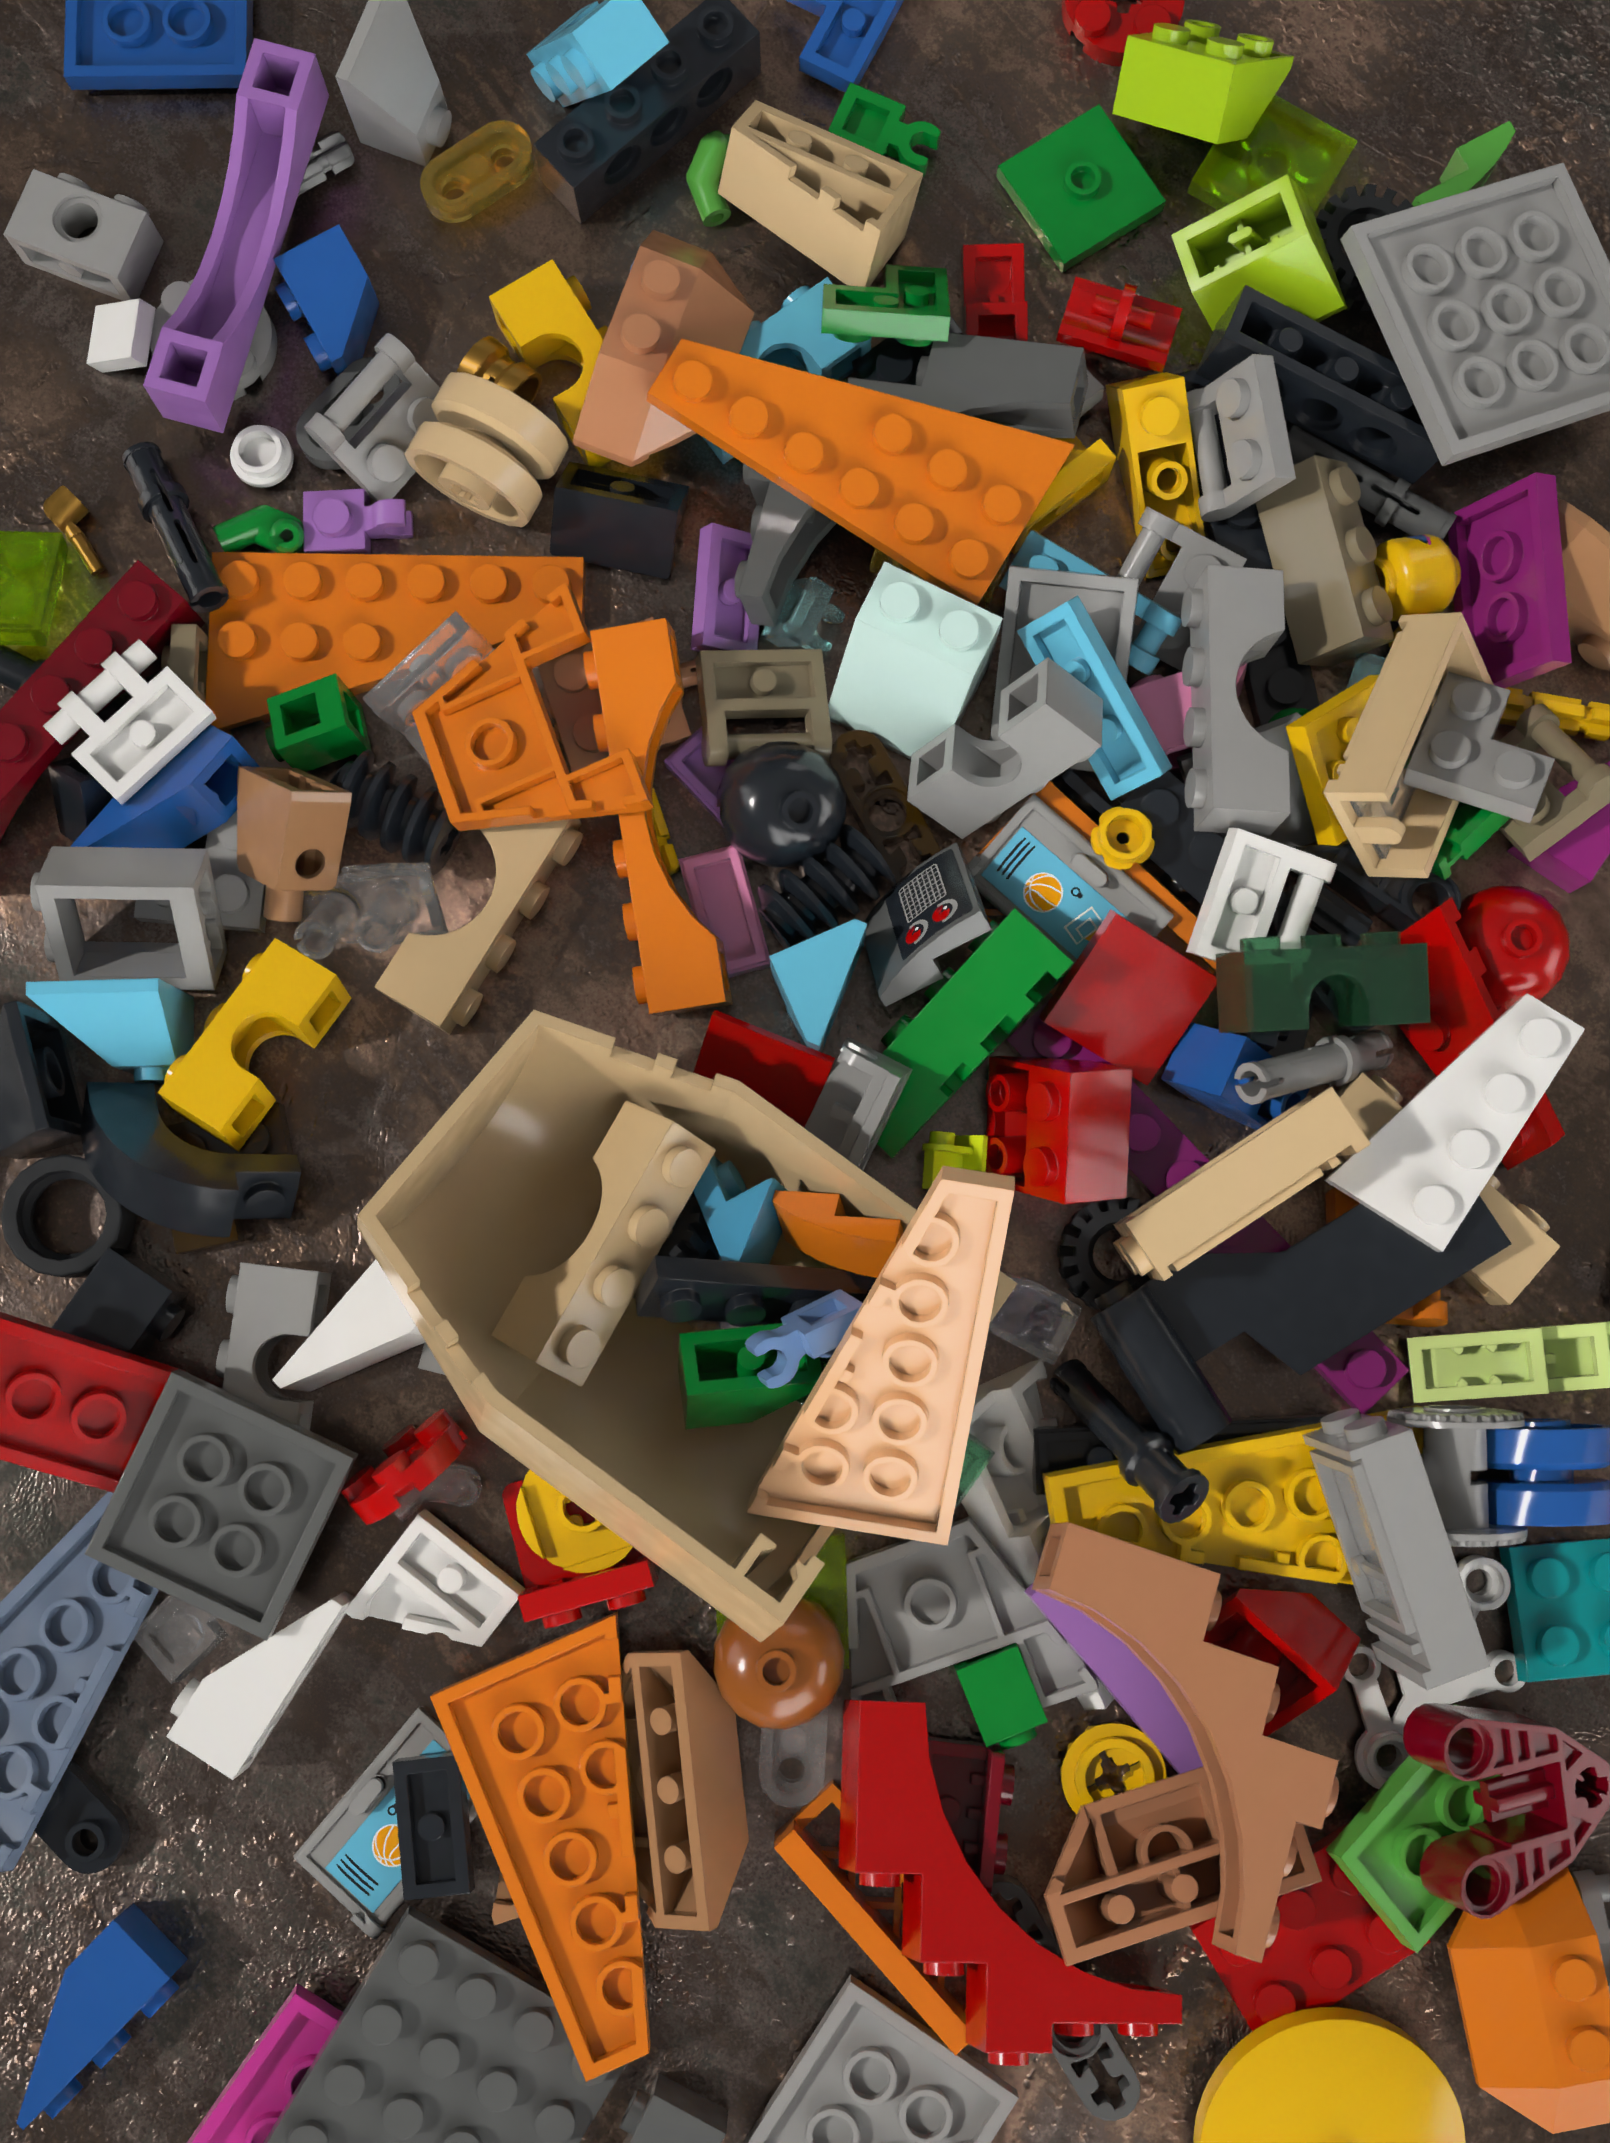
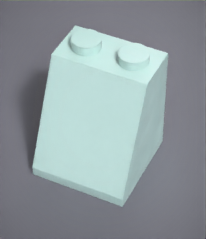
(911, 661)

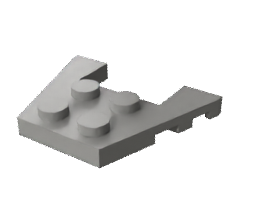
(941, 1604)

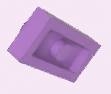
(718, 614)

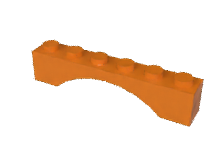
(638, 691)

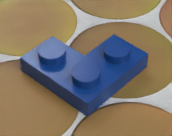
(845, 38)

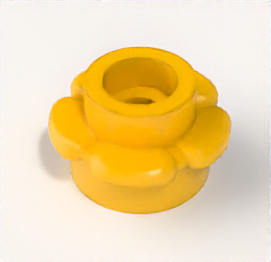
(1126, 821)

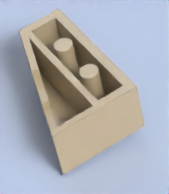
(819, 192)

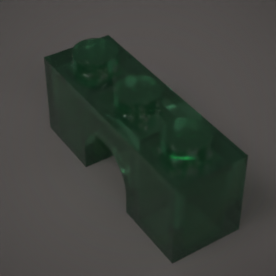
(1372, 982)

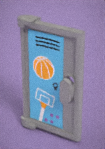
(1060, 892)
(358, 1842)

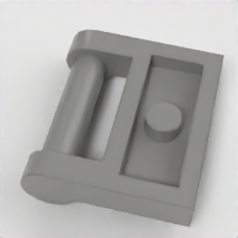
(1252, 437)
(377, 451)
(1186, 569)

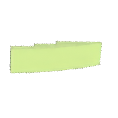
(1510, 1362)

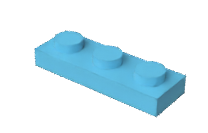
(1129, 747)

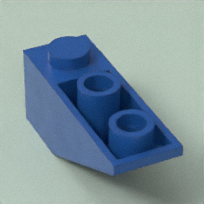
(180, 802)
(99, 1993)

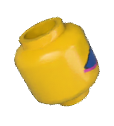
(1417, 574)

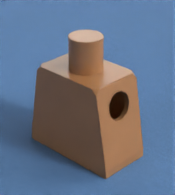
(289, 835)

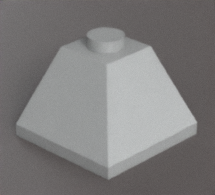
(393, 84)

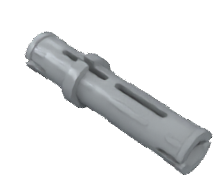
(1330, 1062)

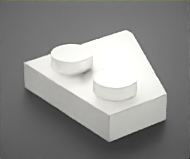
(437, 1585)

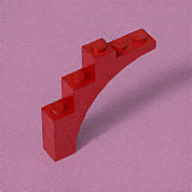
(1013, 1984)

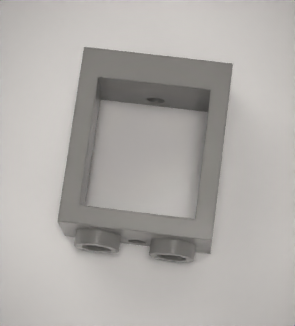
(132, 874)

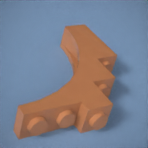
(1225, 1699)

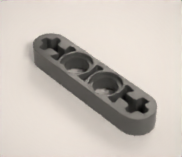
(1066, 2053)

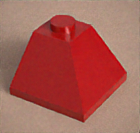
(1296, 1636)

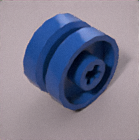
(1542, 1477)

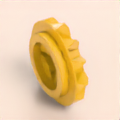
(1120, 1743)

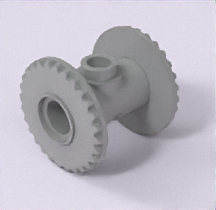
(1452, 1449)

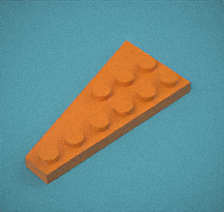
(896, 472)
(356, 616)
(553, 1793)

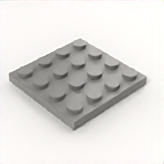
(1492, 309)

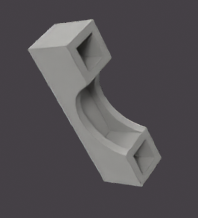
(1235, 771)

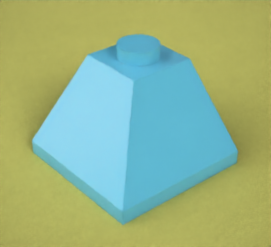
(125, 1021)

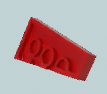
(1461, 1013)

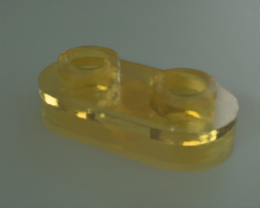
(473, 169)

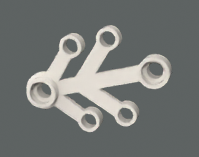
(1384, 1730)

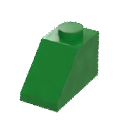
(722, 1380)

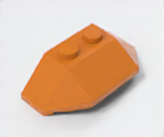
(1537, 2006)

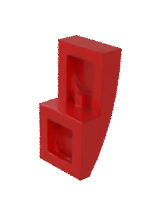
(994, 291)

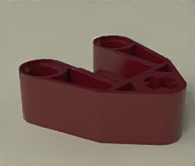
(1535, 1810)

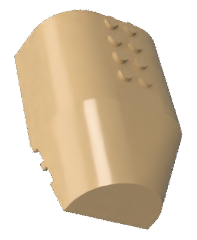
(512, 1194)

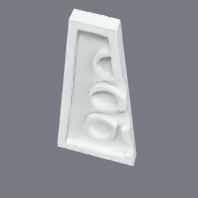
(1455, 1131)

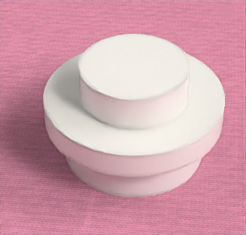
(261, 456)

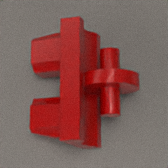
(1119, 324)

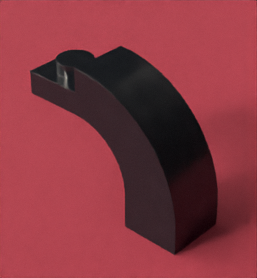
(171, 1180)

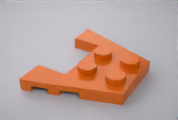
(497, 744)

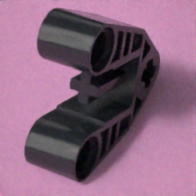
(1377, 896)

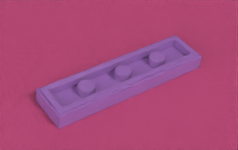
(1125, 1680)

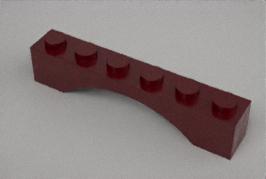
(132, 610)

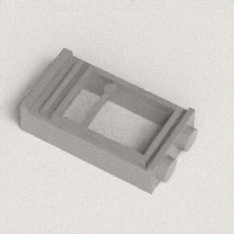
(1396, 1547)

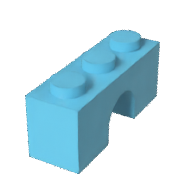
(595, 50)
(796, 341)

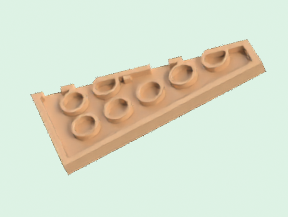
(897, 1399)

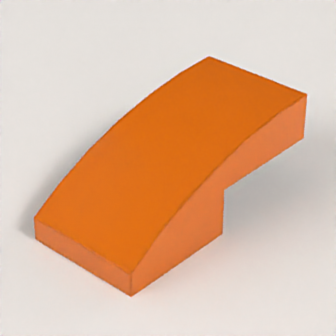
(822, 1230)

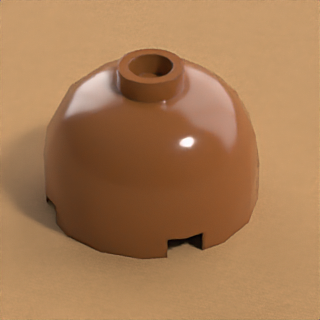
(787, 1674)

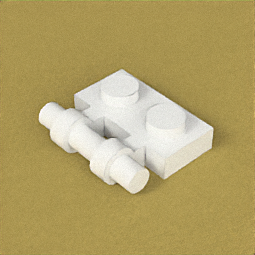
(142, 733)

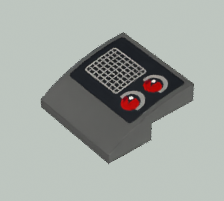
(920, 920)

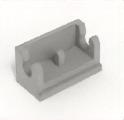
(857, 1101)

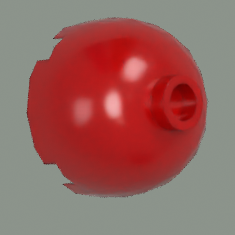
(1518, 941)

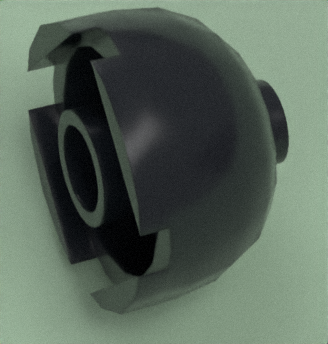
(781, 804)

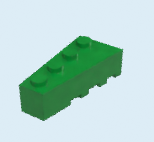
(968, 1020)

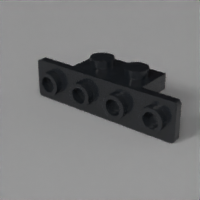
(1179, 850)

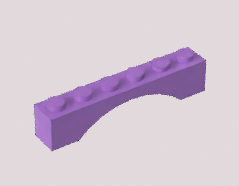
(212, 330)

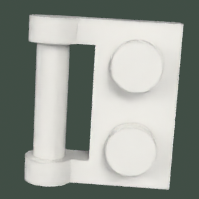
(1247, 892)

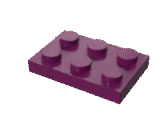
(1514, 579)

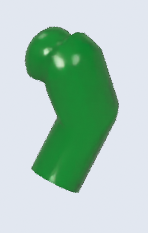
(263, 527)

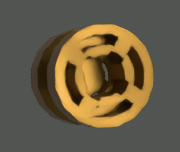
(492, 362)

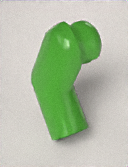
(704, 178)

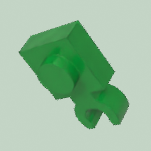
(879, 126)

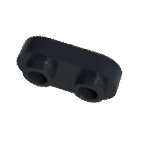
(78, 1806)

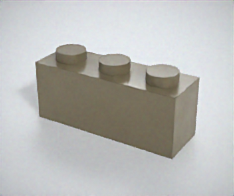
(1326, 564)

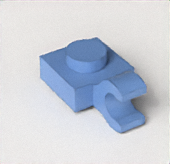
(809, 1331)

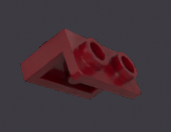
(971, 1788)

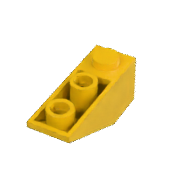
(1156, 454)

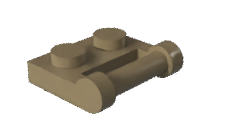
(761, 686)
(1555, 813)

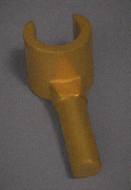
(65, 512)

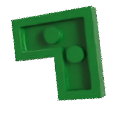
(908, 308)

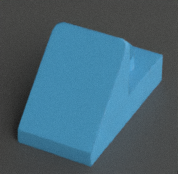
(739, 1218)

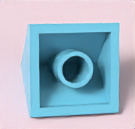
(816, 977)

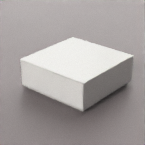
(121, 335)

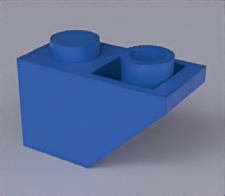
(333, 295)
(1205, 1072)

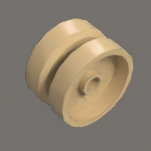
(487, 449)

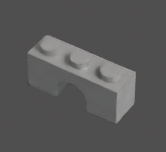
(1043, 728)
(267, 1308)

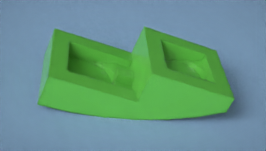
(1470, 164)

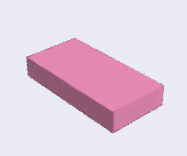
(726, 906)

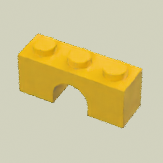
(549, 322)
(277, 996)

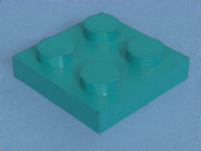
(1559, 1608)

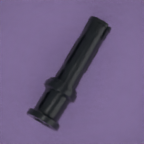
(1142, 1455)

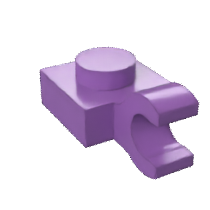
(347, 522)

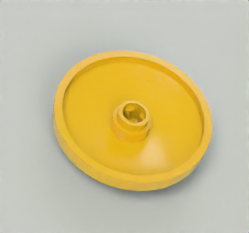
(1328, 2081)

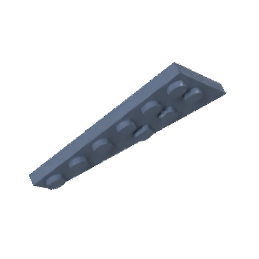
(58, 1655)

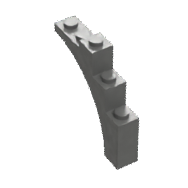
(983, 377)

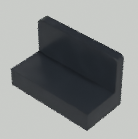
(617, 519)

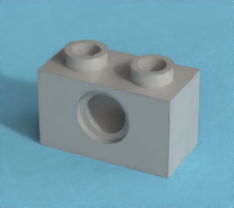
(109, 260)

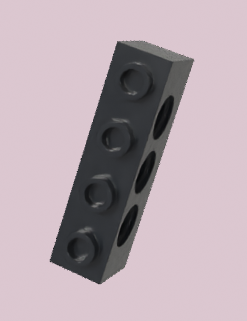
(632, 126)
(1325, 383)

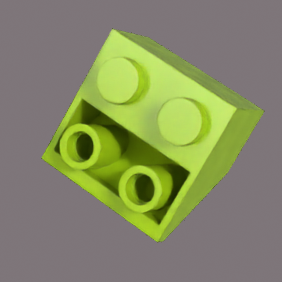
(1199, 81)
(1261, 243)

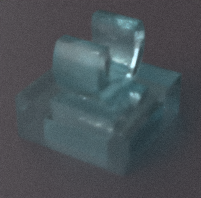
(801, 615)

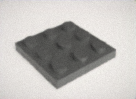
(221, 1504)

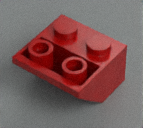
(1059, 1127)

